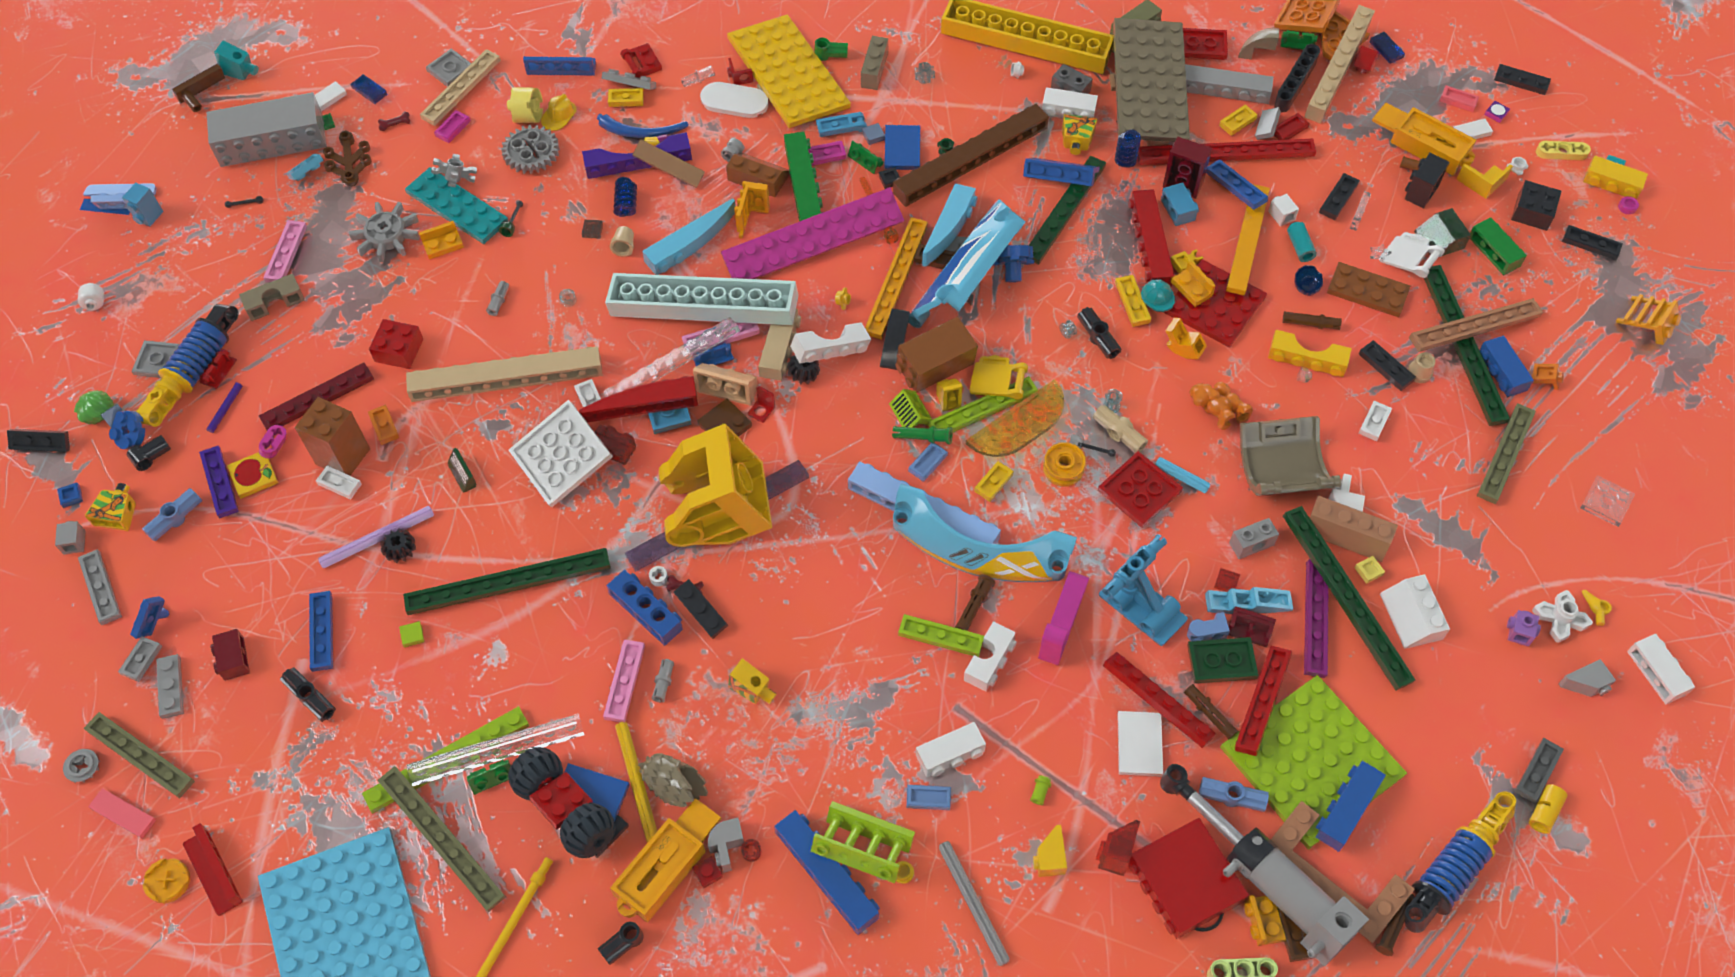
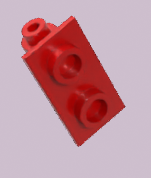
(218, 370)

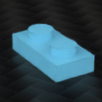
(311, 163)

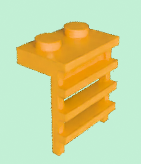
(752, 198)
(1662, 320)

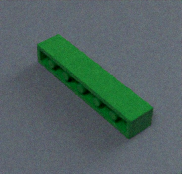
(802, 175)

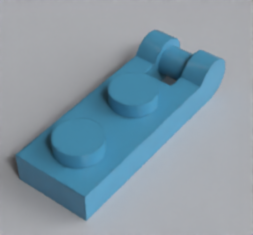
(841, 124)

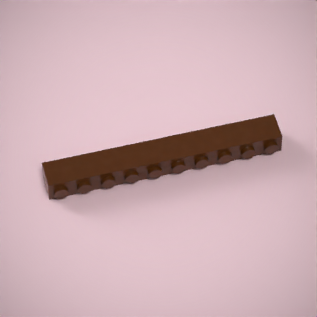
(970, 155)

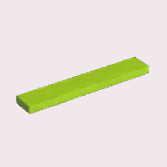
(981, 408)

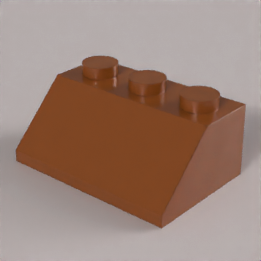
(751, 169)

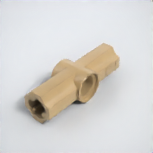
(1120, 429)

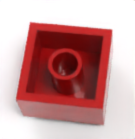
(396, 343)

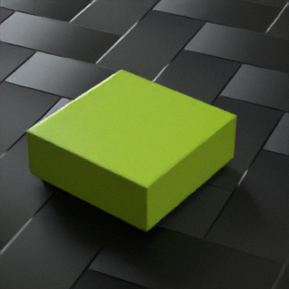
(411, 634)

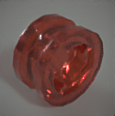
(751, 842)

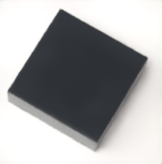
(888, 177)

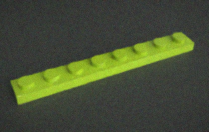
(506, 724)

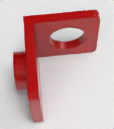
(736, 75)
(766, 401)

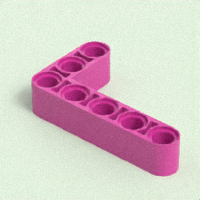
(1059, 629)

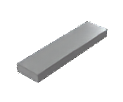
(99, 587)

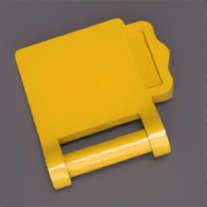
(993, 377)

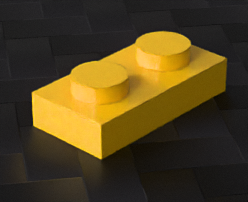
(625, 97)
(1238, 120)
(993, 481)

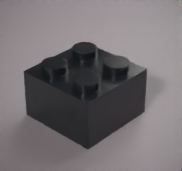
(1426, 180)
(1536, 205)

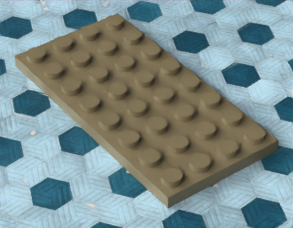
(1151, 79)

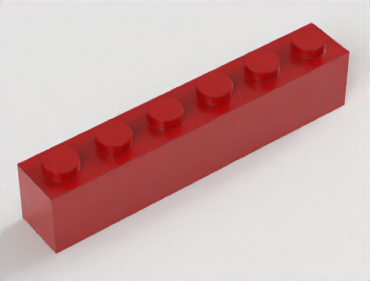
(1151, 236)

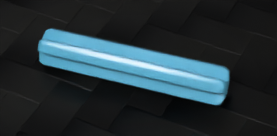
(1182, 475)

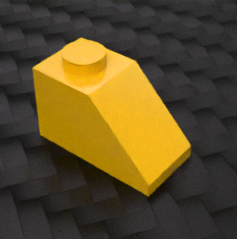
(949, 394)
(1050, 855)

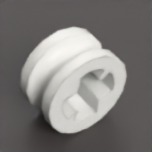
(662, 579)

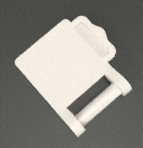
(1409, 251)

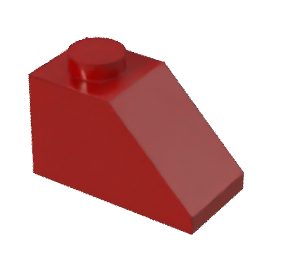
(1366, 59)

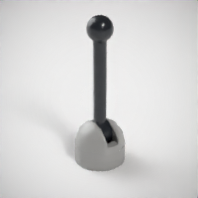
(1078, 441)

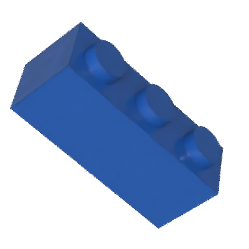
(1505, 366)

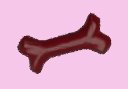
(403, 118)
(674, 584)

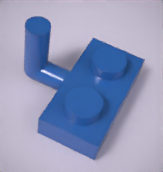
(148, 615)

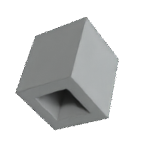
(70, 537)

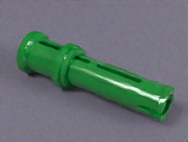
(932, 434)

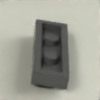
(1539, 770)

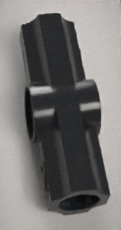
(1099, 333)
(300, 687)

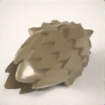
(672, 779)

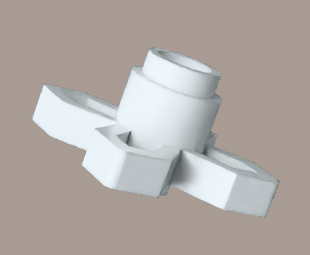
(1563, 616)

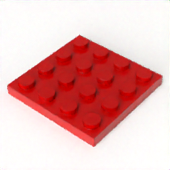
(1224, 313)

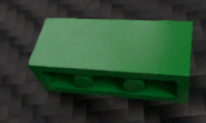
(1497, 246)

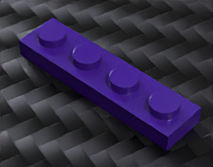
(219, 482)

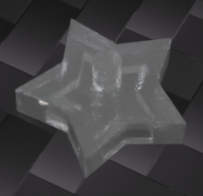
(1379, 252)

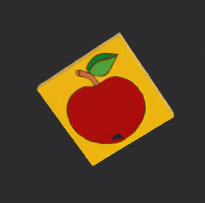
(252, 475)

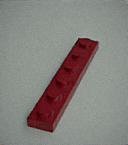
(328, 391)

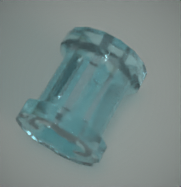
(1115, 400)

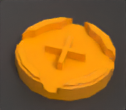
(166, 880)

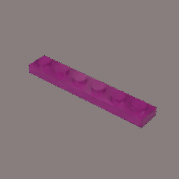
(1316, 623)

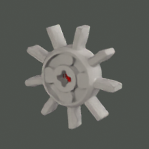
(384, 231)

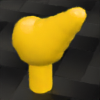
(1598, 607)

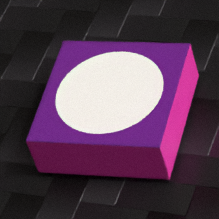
(1497, 111)

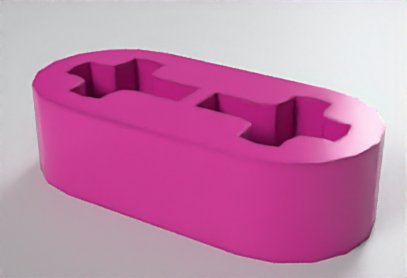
(269, 439)

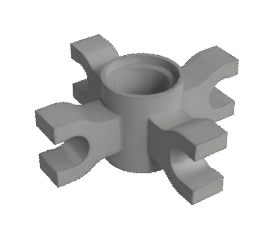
(454, 170)

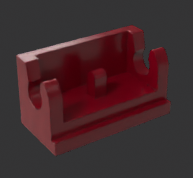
(1251, 624)

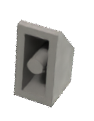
(1589, 680)

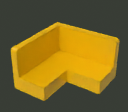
(1483, 184)

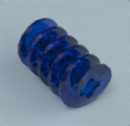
(1127, 148)
(625, 197)

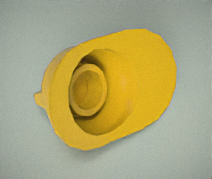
(559, 113)

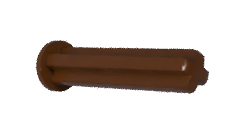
(1393, 929)

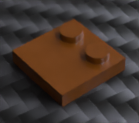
(726, 414)

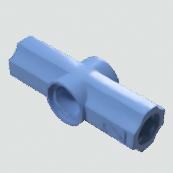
(172, 514)
(1246, 798)

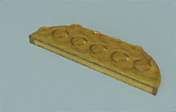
(1021, 423)

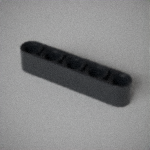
(1297, 77)

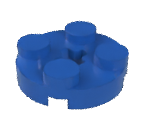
(122, 423)

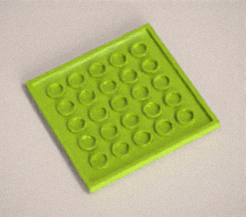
(1310, 752)

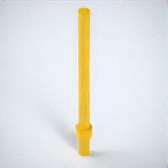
(536, 880)

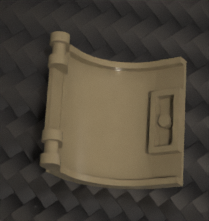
(1284, 456)

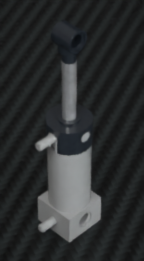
(1257, 858)

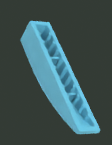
(950, 222)
(688, 239)

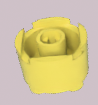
(525, 105)

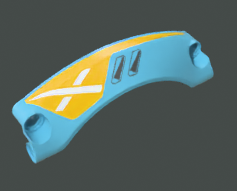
(1013, 562)

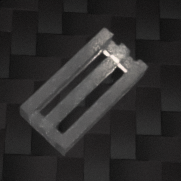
(1360, 210)

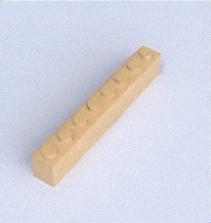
(1339, 64)

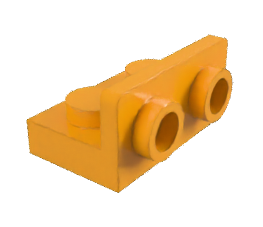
(441, 240)
(1194, 284)
(1265, 920)

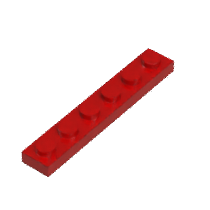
(1159, 699)
(1263, 701)

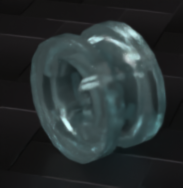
(570, 302)
(1068, 329)

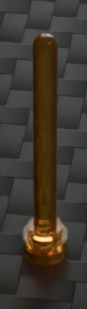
(890, 234)

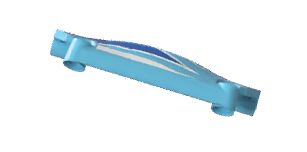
(970, 262)

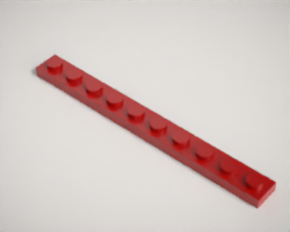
(1237, 151)

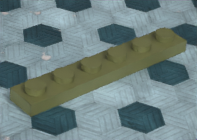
(1506, 453)
(139, 755)

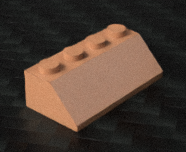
(1352, 528)

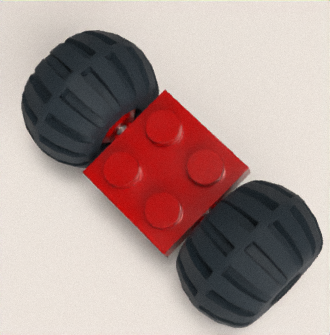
(540, 778)

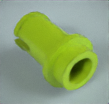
(1040, 789)

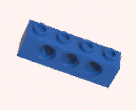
(661, 630)

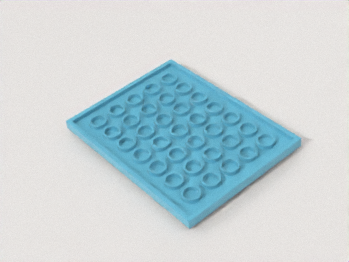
(344, 913)

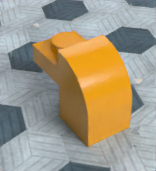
(1184, 343)

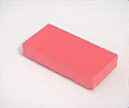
(1459, 98)

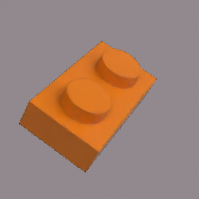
(383, 424)

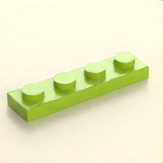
(941, 635)

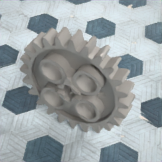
(521, 156)

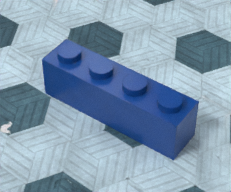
(1350, 805)

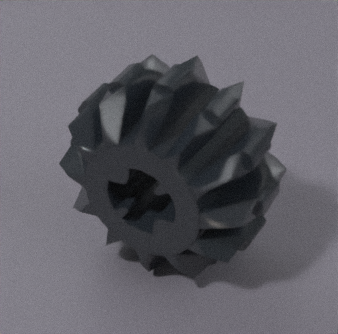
(803, 372)
(398, 545)

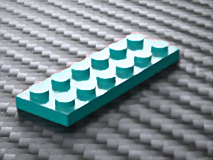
(456, 205)

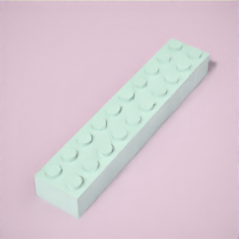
(702, 298)

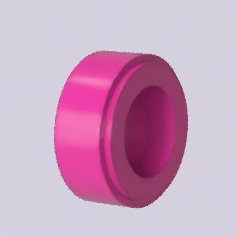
(1628, 205)

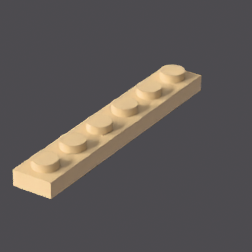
(460, 87)

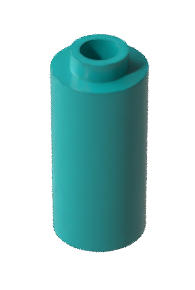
(1301, 241)

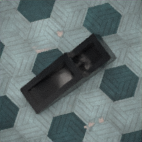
(894, 337)

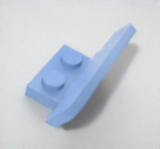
(110, 195)

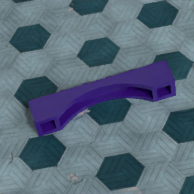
(604, 163)

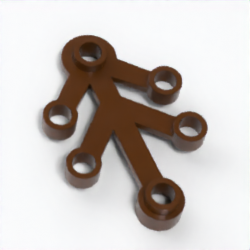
(349, 176)

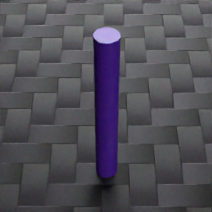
(224, 407)

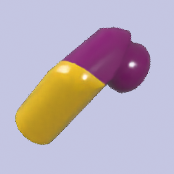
(655, 140)

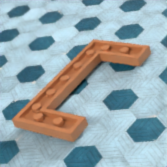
(1383, 907)

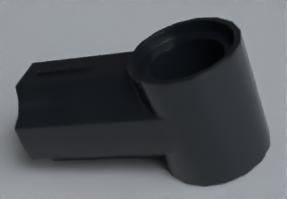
(143, 456)
(619, 944)

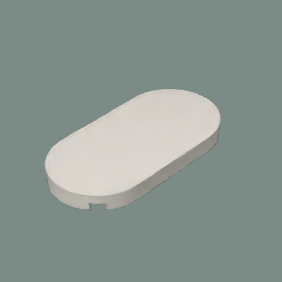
(734, 99)

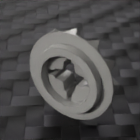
(78, 758)

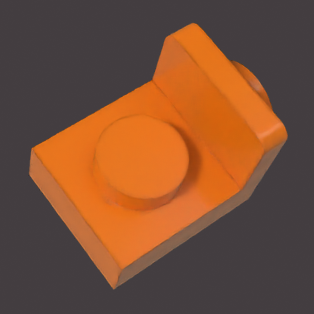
(1548, 374)

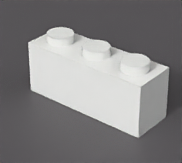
(1061, 102)
(1661, 669)
(950, 750)

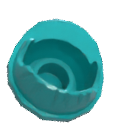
(1158, 295)

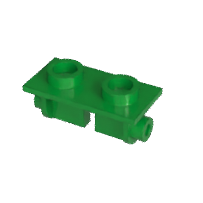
(1291, 39)
(864, 157)
(483, 779)

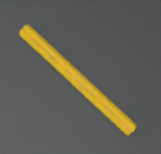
(636, 781)

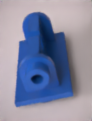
(715, 356)

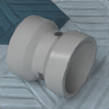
(733, 147)

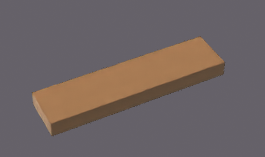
(668, 163)

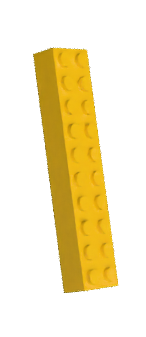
(1028, 34)

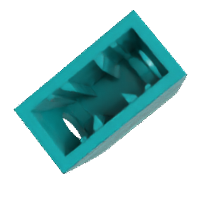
(234, 61)

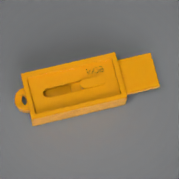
(1424, 134)
(664, 862)

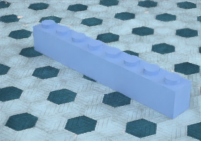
(883, 488)

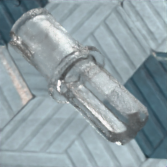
(698, 76)

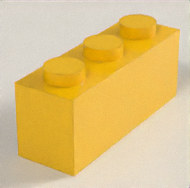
(1615, 177)

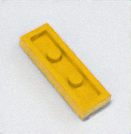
(1132, 300)

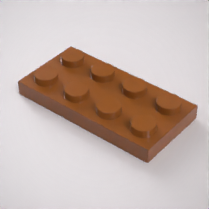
(1368, 289)

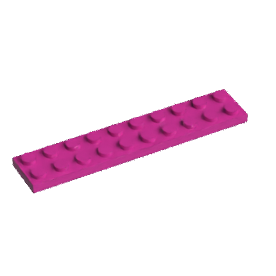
(813, 236)

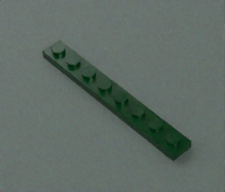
(1061, 214)

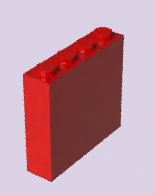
(1187, 878)

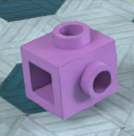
(1523, 627)

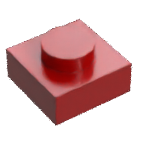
(707, 872)

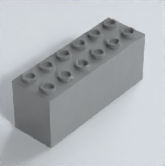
(266, 129)

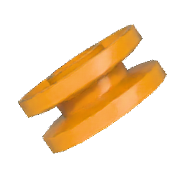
(1064, 453)

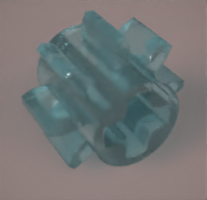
(924, 72)

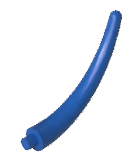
(618, 128)

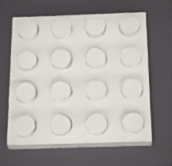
(560, 453)

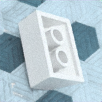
(1415, 612)

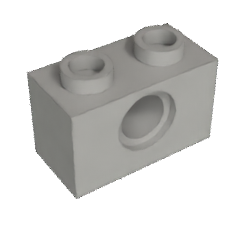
(1254, 538)

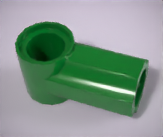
(825, 49)

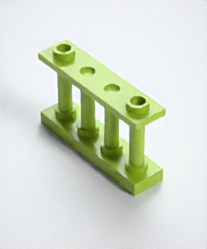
(868, 826)

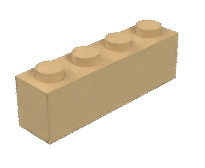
(778, 350)

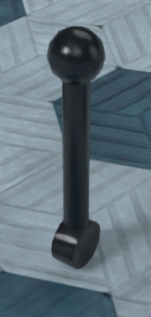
(258, 199)

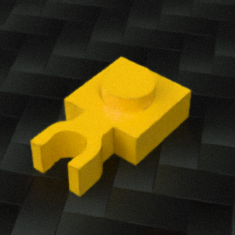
(1181, 260)

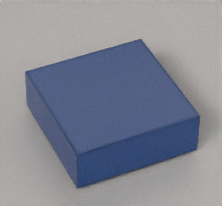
(70, 495)

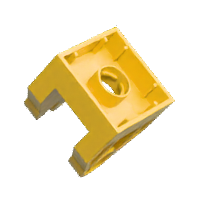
(725, 487)

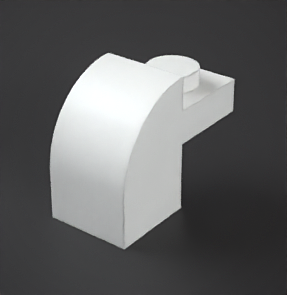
(1344, 497)

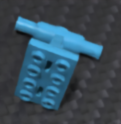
(1138, 602)

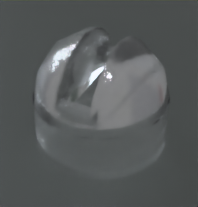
(1304, 375)

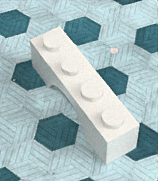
(811, 347)

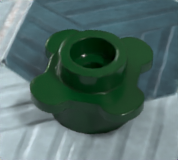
(945, 145)

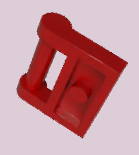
(645, 57)

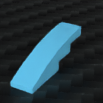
(1255, 600)

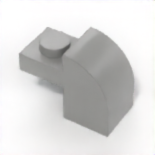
(724, 837)

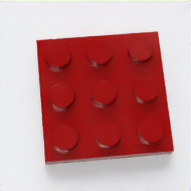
(1140, 489)

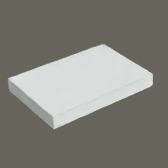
(1140, 743)

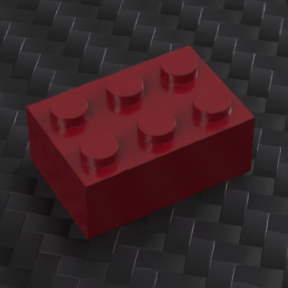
(1187, 165)

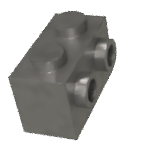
(1071, 80)

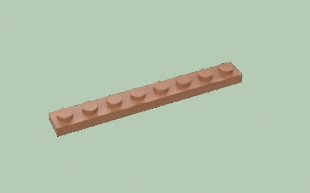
(1475, 325)

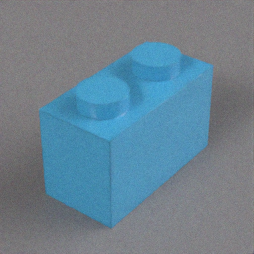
(142, 204)
(1179, 204)

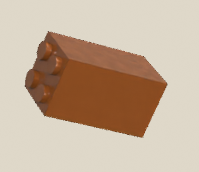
(936, 354)
(332, 436)

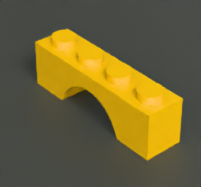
(1287, 349)

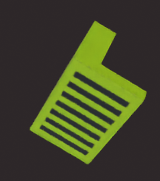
(910, 409)

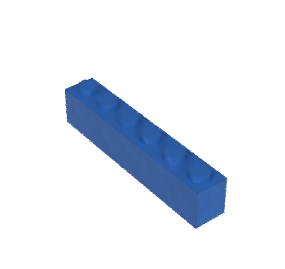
(828, 874)

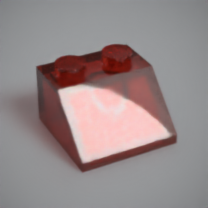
(1117, 849)

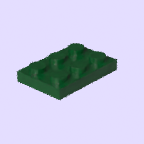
(1222, 660)

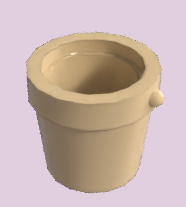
(622, 242)
(1422, 367)

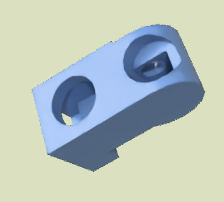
(1209, 629)

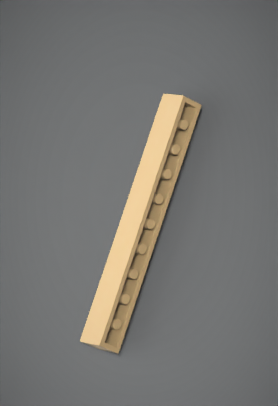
(504, 374)

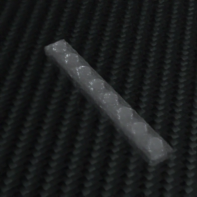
(676, 357)
(494, 749)

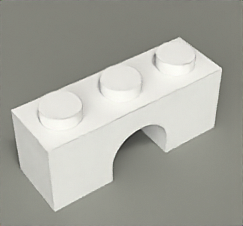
(983, 672)

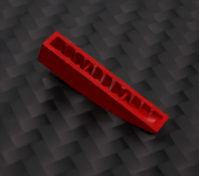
(644, 399)

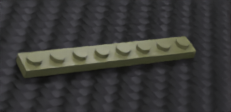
(441, 839)

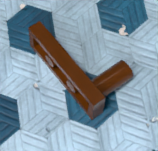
(197, 84)

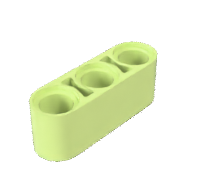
(1251, 965)

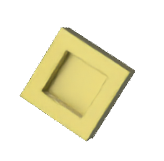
(1369, 569)

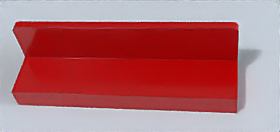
(212, 871)

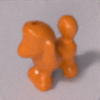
(1221, 403)

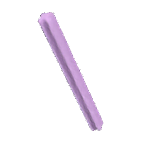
(375, 537)

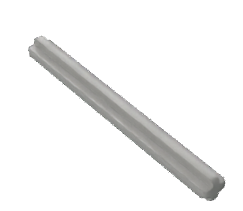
(974, 903)

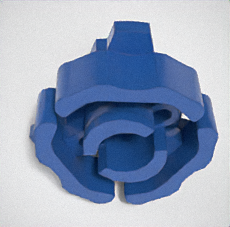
(1012, 258)

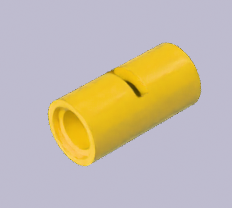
(1548, 809)

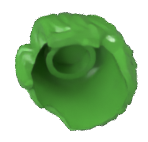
(92, 405)

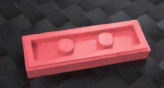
(122, 813)

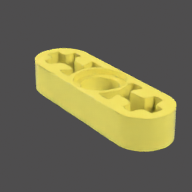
(1551, 150)

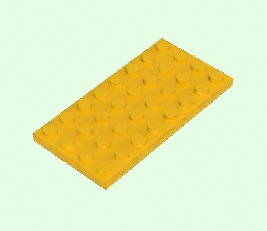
(788, 71)

